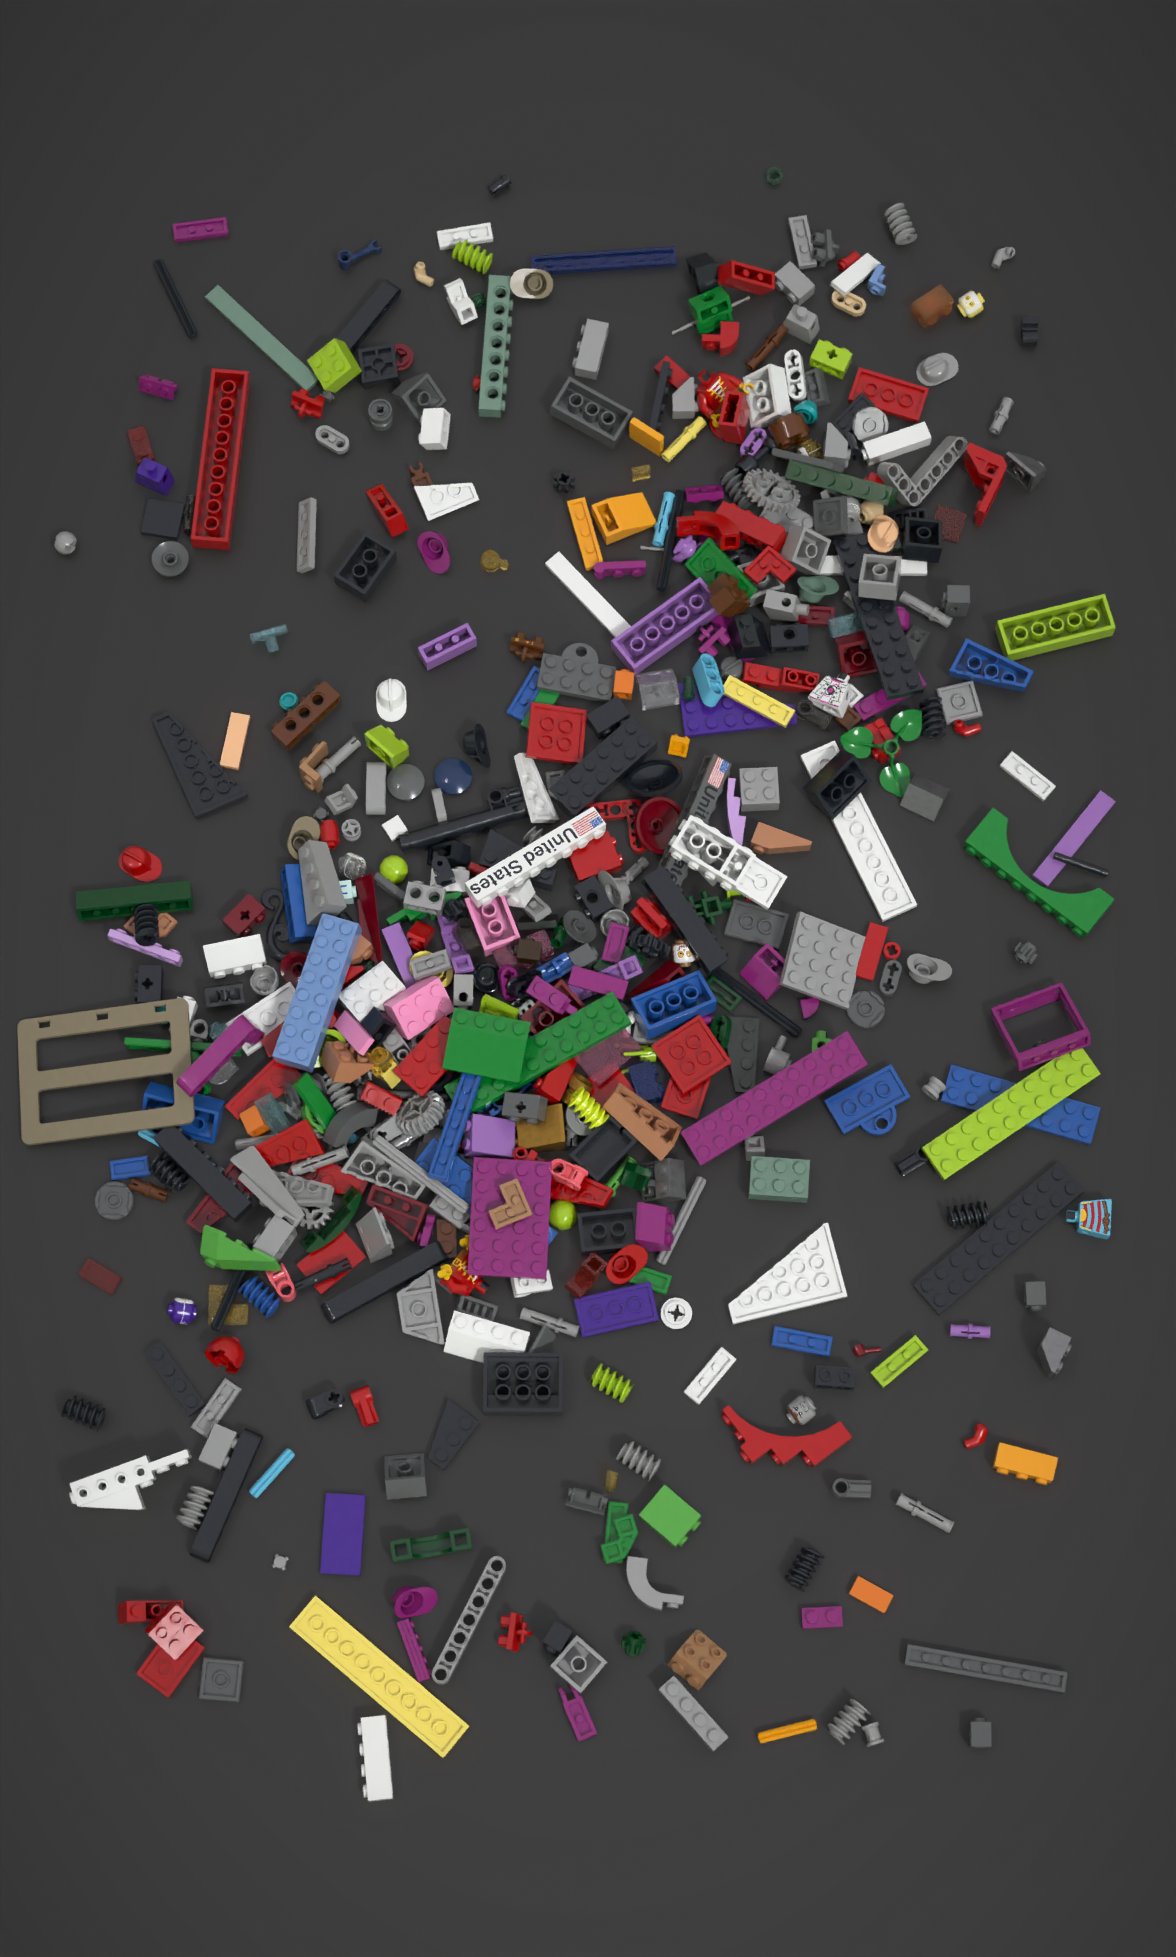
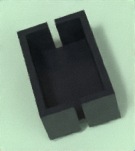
(603, 1149)

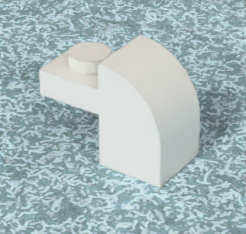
(460, 302)

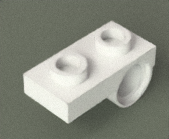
(524, 1287)

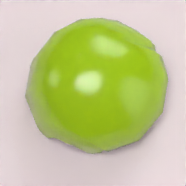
(394, 868)
(563, 1214)

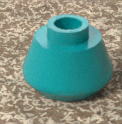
(808, 410)

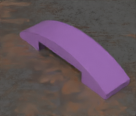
(459, 958)
(623, 970)

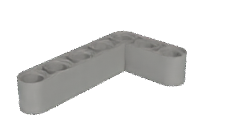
(924, 479)

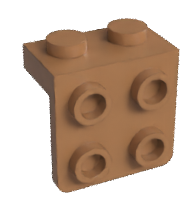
(309, 764)
(697, 1659)

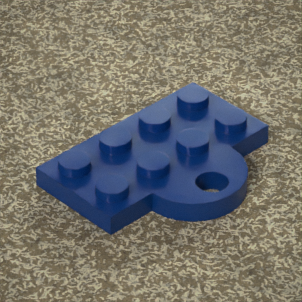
(868, 1102)

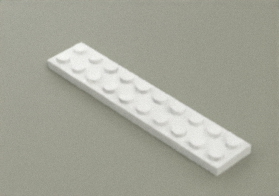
(866, 846)

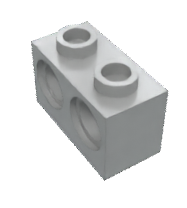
(423, 903)

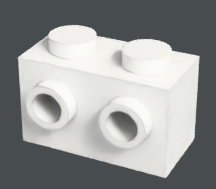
(434, 428)

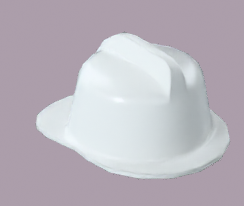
(391, 700)

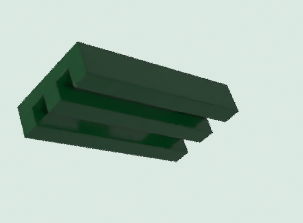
(733, 1003)

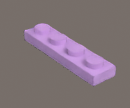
(171, 956)

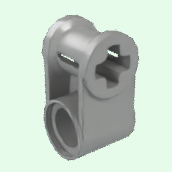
(388, 1128)

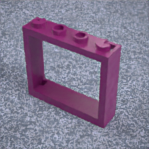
(1048, 1050)

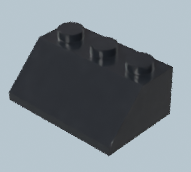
(837, 783)

